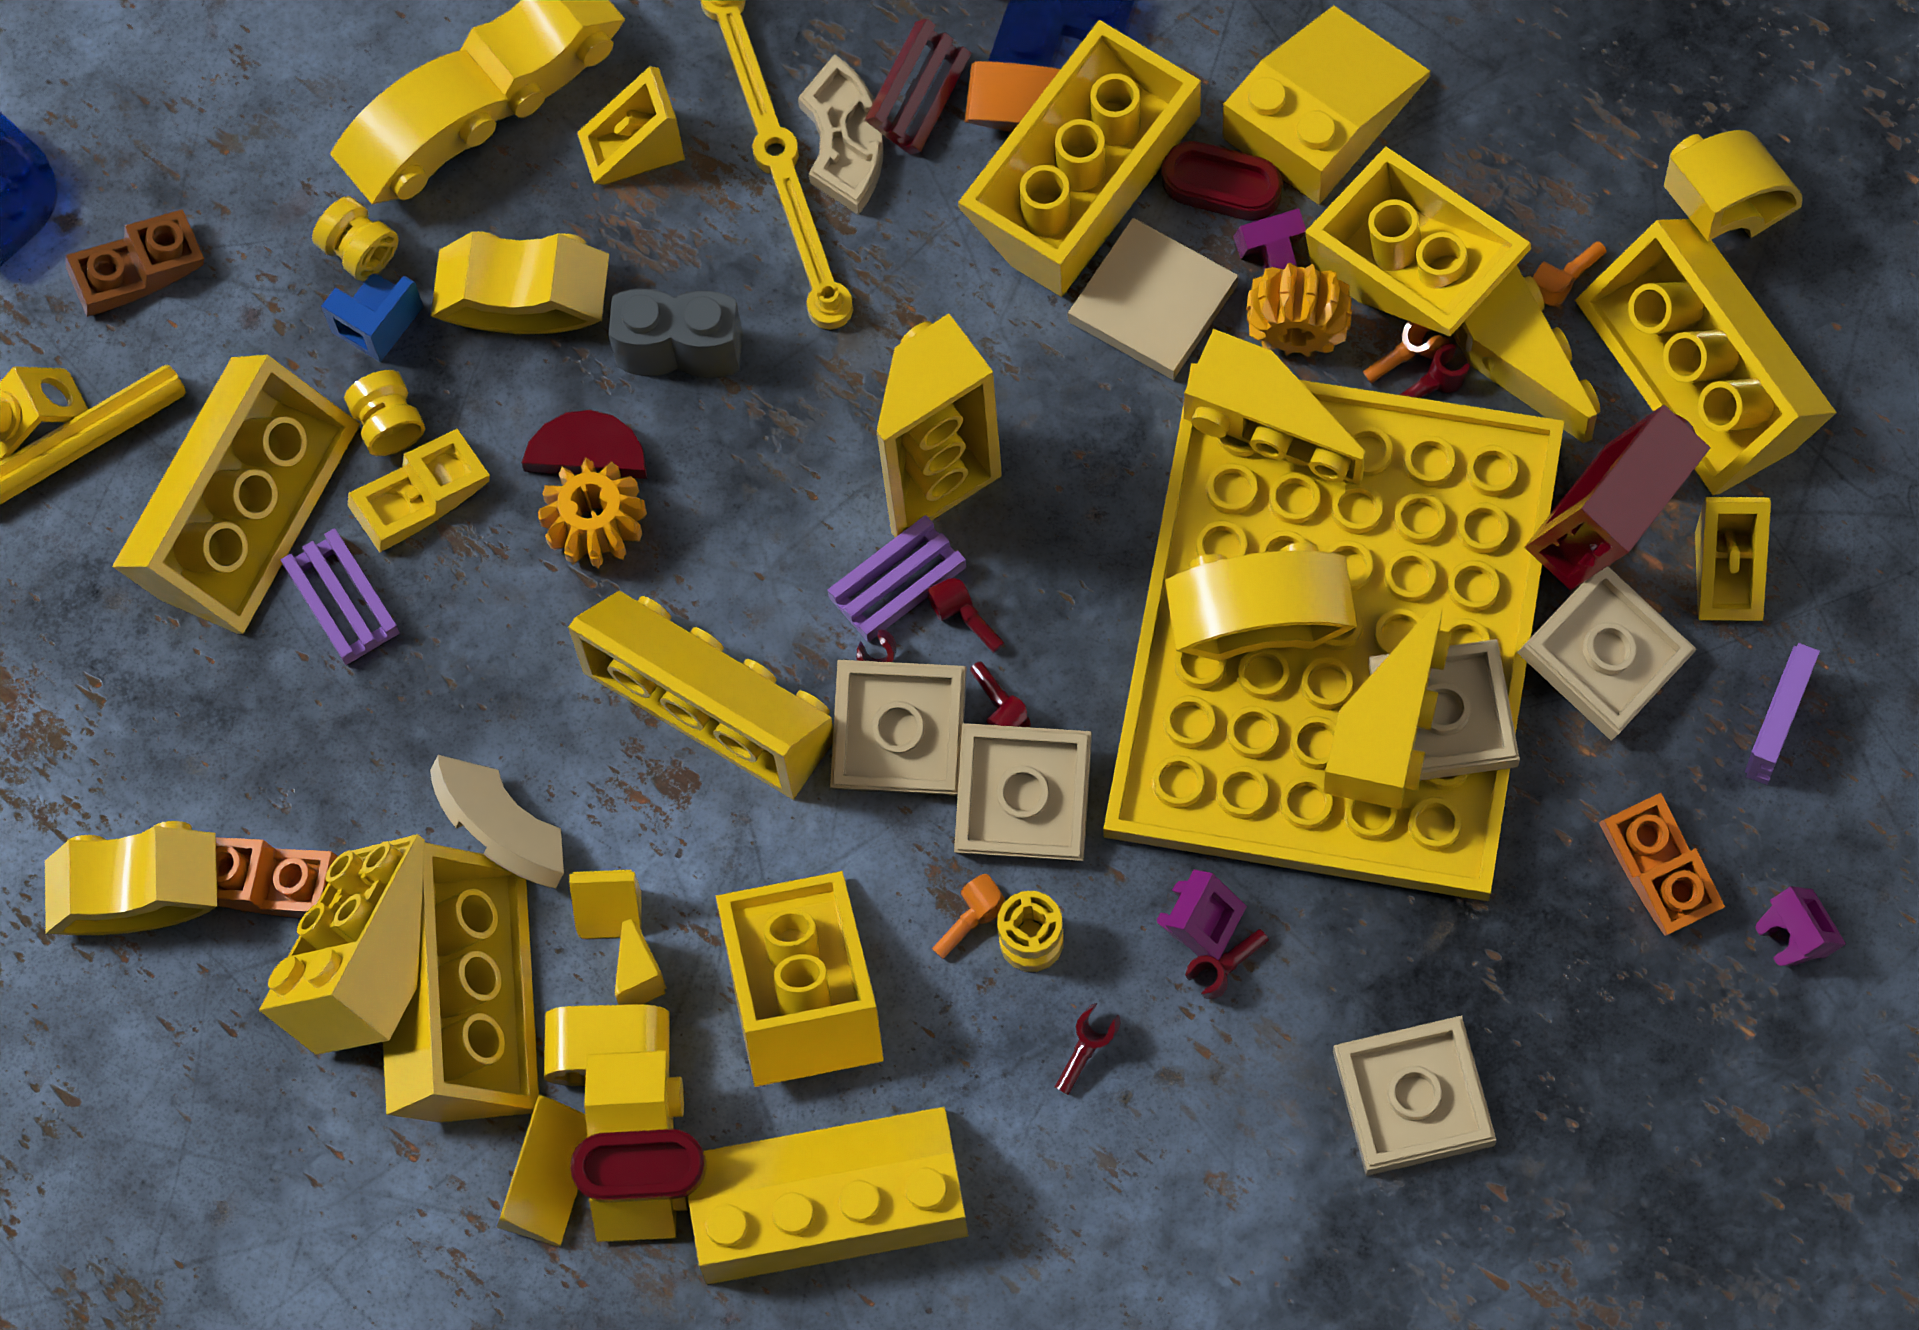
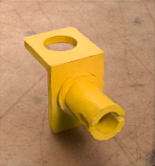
(26, 405)

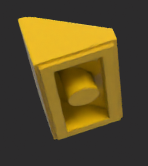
(542, 1182)

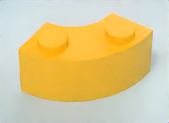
(542, 47)
(419, 127)
(1729, 184)
(520, 283)
(1260, 601)
(130, 881)
(632, 1095)

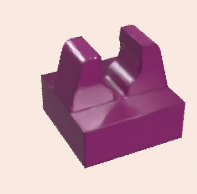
(1271, 238)
(1203, 914)
(1807, 922)

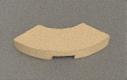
(849, 146)
(513, 837)

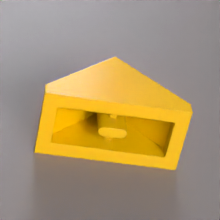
(633, 132)
(1732, 558)

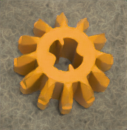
(1299, 309)
(583, 494)

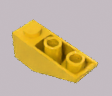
(1522, 354)
(1259, 400)
(1378, 726)

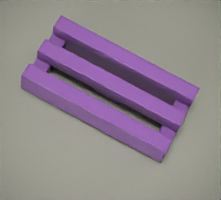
(315, 556)
(883, 559)
(1781, 713)

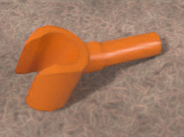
(1557, 283)
(1408, 348)
(984, 903)

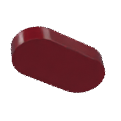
(1222, 180)
(638, 1165)

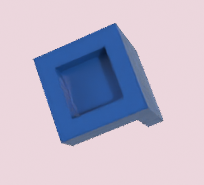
(374, 315)

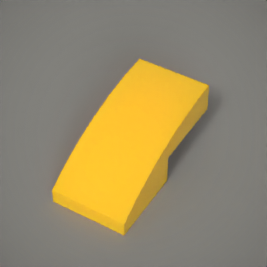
(420, 492)

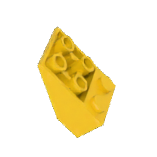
(354, 951)

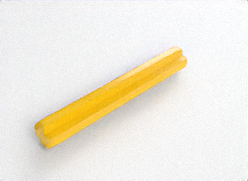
(89, 431)

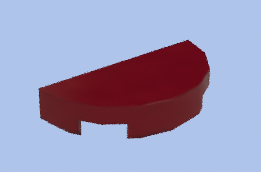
(584, 435)

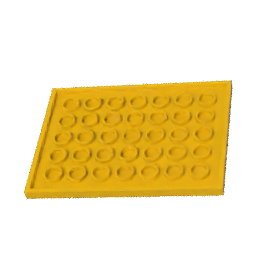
(1240, 746)

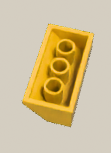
(1081, 156)
(1704, 351)
(936, 424)
(237, 493)
(703, 690)
(471, 1023)
(827, 1196)

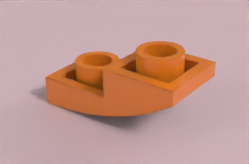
(1004, 92)
(1660, 864)
(268, 879)

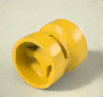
(350, 234)
(385, 415)
(1031, 945)

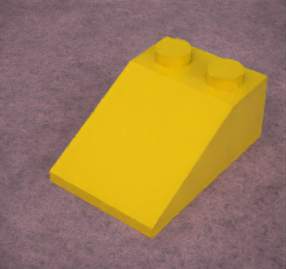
(1321, 101)
(1412, 245)
(800, 979)

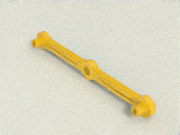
(828, 302)

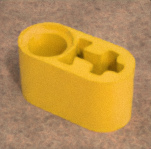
(599, 1029)

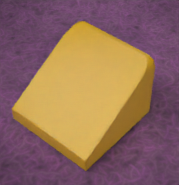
(604, 902)
(637, 971)

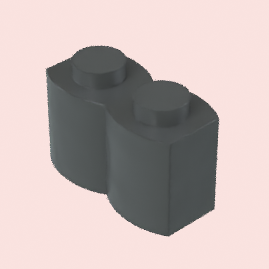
(664, 333)

